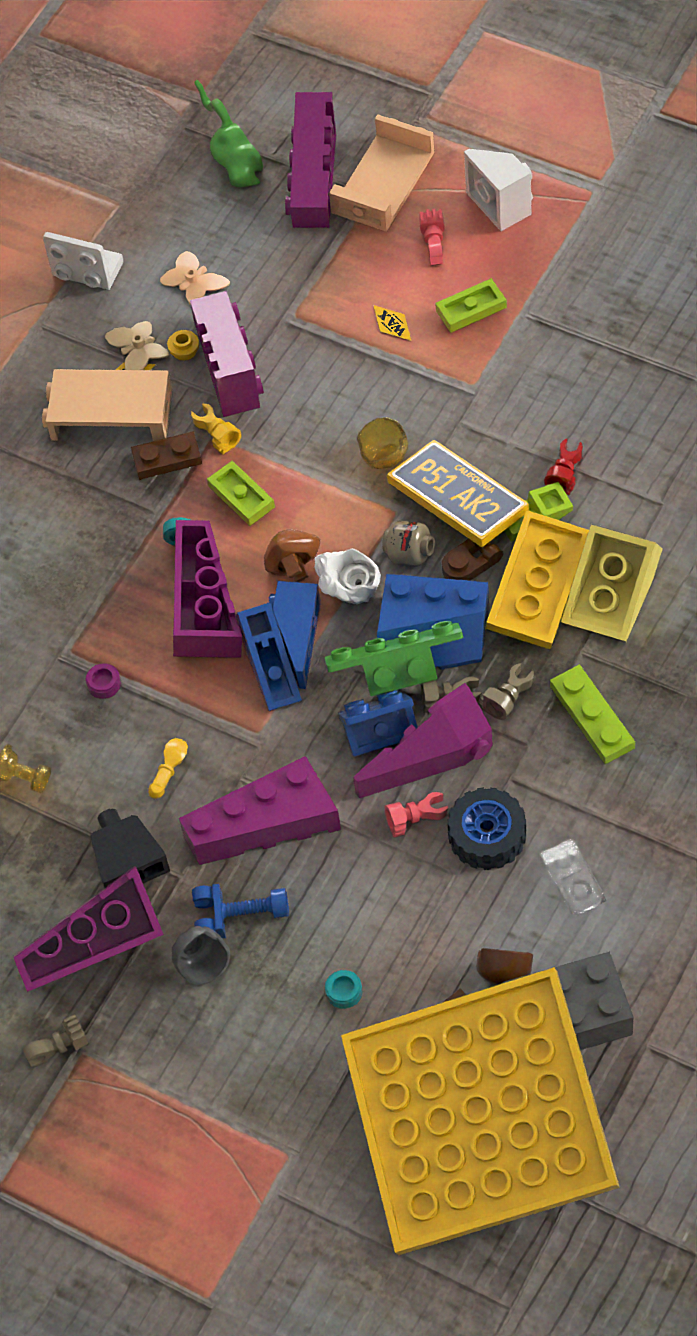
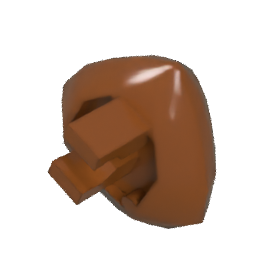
(289, 553)

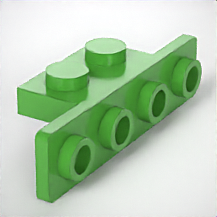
(397, 661)

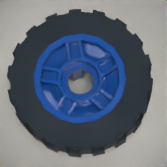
(485, 810)

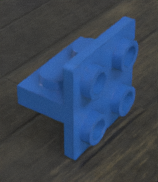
(378, 722)

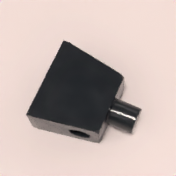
(126, 845)

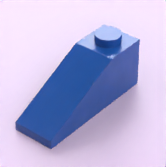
(297, 614)
(268, 656)

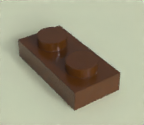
(166, 455)

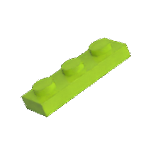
(592, 714)

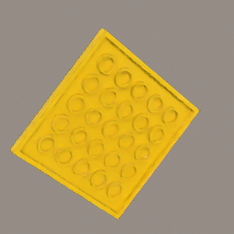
(478, 1112)

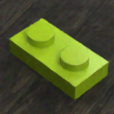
(471, 305)
(241, 493)

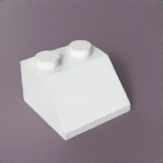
(498, 186)

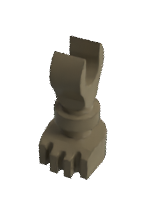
(432, 693)
(500, 701)
(42, 1050)

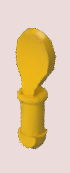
(173, 755)

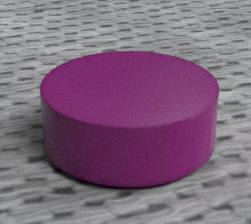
(103, 681)

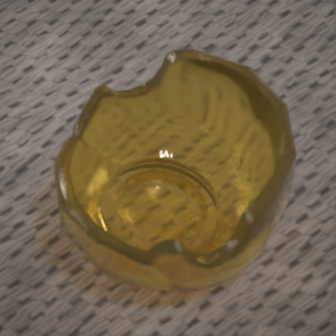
(382, 443)

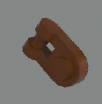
(462, 565)

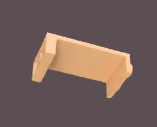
(384, 174)
(108, 399)

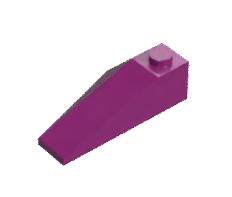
(443, 742)

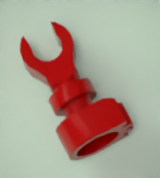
(563, 468)

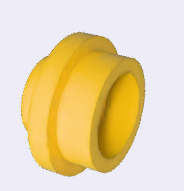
(183, 351)

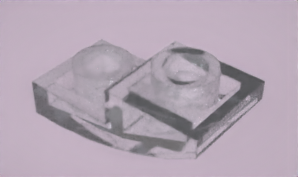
(573, 877)

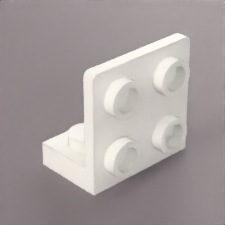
(81, 261)

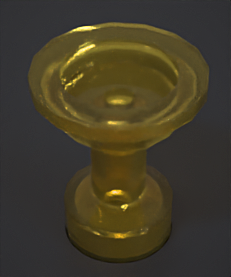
(10, 767)

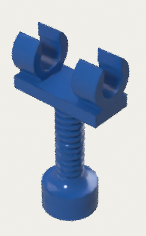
(208, 896)

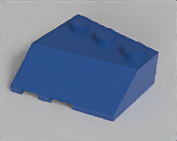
(424, 601)

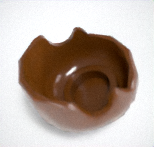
(503, 965)

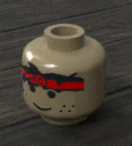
(408, 543)

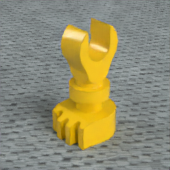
(224, 433)

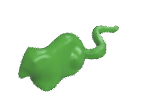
(231, 147)

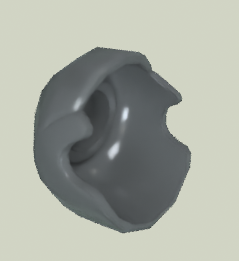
(200, 955)

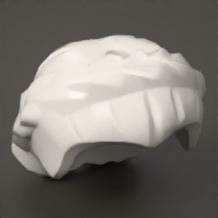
(342, 571)

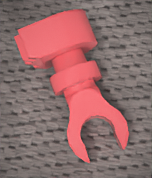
(432, 226)
(398, 816)

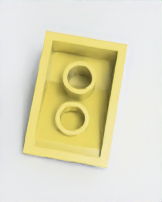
(611, 582)

